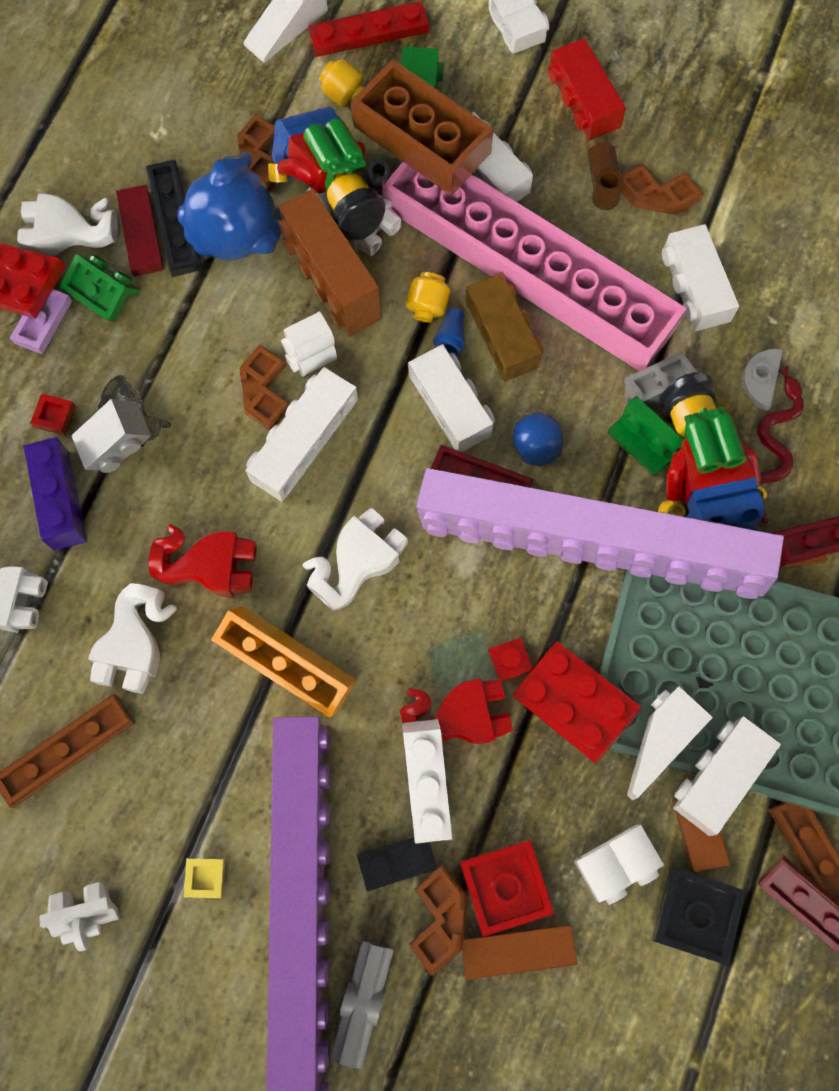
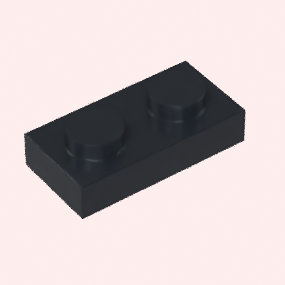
(395, 863)

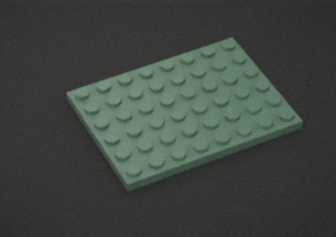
(766, 662)

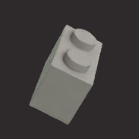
(111, 435)

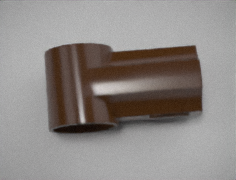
(605, 176)

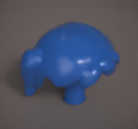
(230, 212)

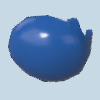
(538, 439)

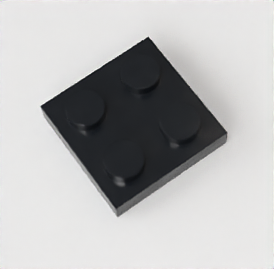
(699, 916)

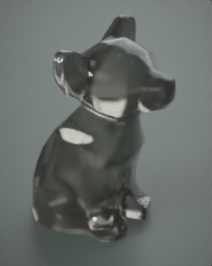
(121, 389)

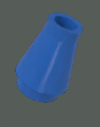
(451, 332)

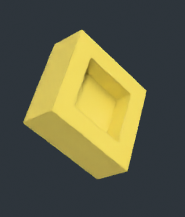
(204, 878)

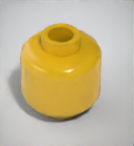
(341, 82)
(427, 296)

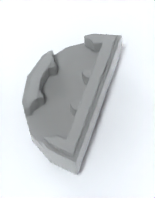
(761, 376)

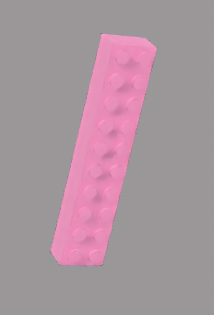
(540, 263)

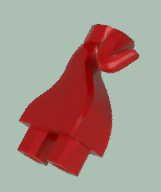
(208, 562)
(463, 711)

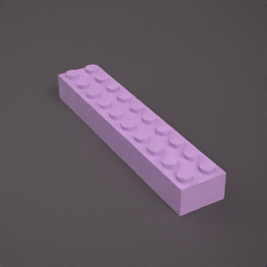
(600, 533)

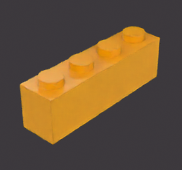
(284, 660)

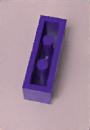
(54, 494)

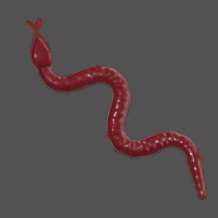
(793, 392)

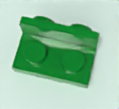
(98, 286)
(645, 436)

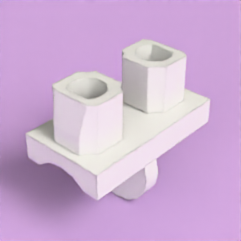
(82, 920)

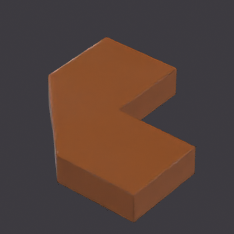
(256, 139)
(670, 198)
(256, 376)
(445, 936)

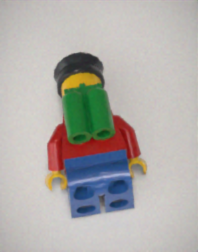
(327, 157)
(713, 466)

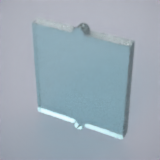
(461, 662)

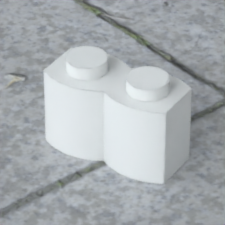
(519, 22)
(309, 344)
(619, 864)

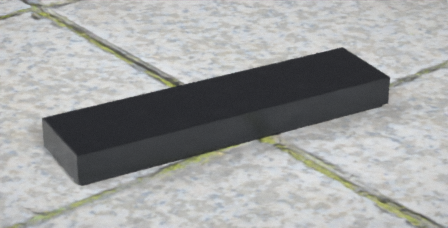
(167, 197)

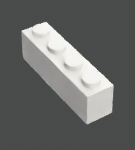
(301, 434)

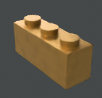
(504, 327)

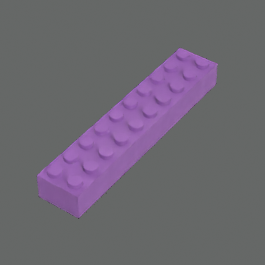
(297, 899)

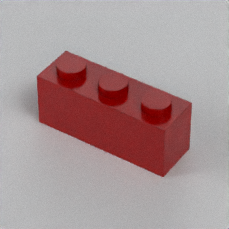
(586, 89)

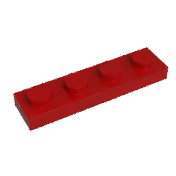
(368, 28)

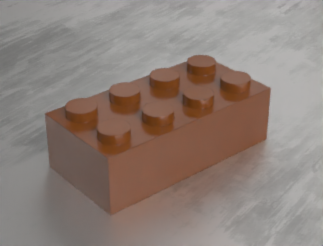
(422, 127)
(330, 263)

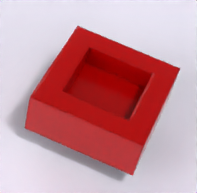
(53, 414)
(510, 660)

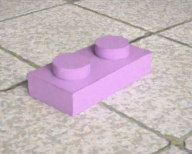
(38, 332)

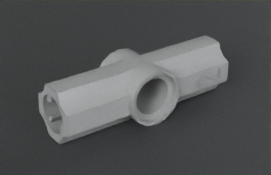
(362, 1004)

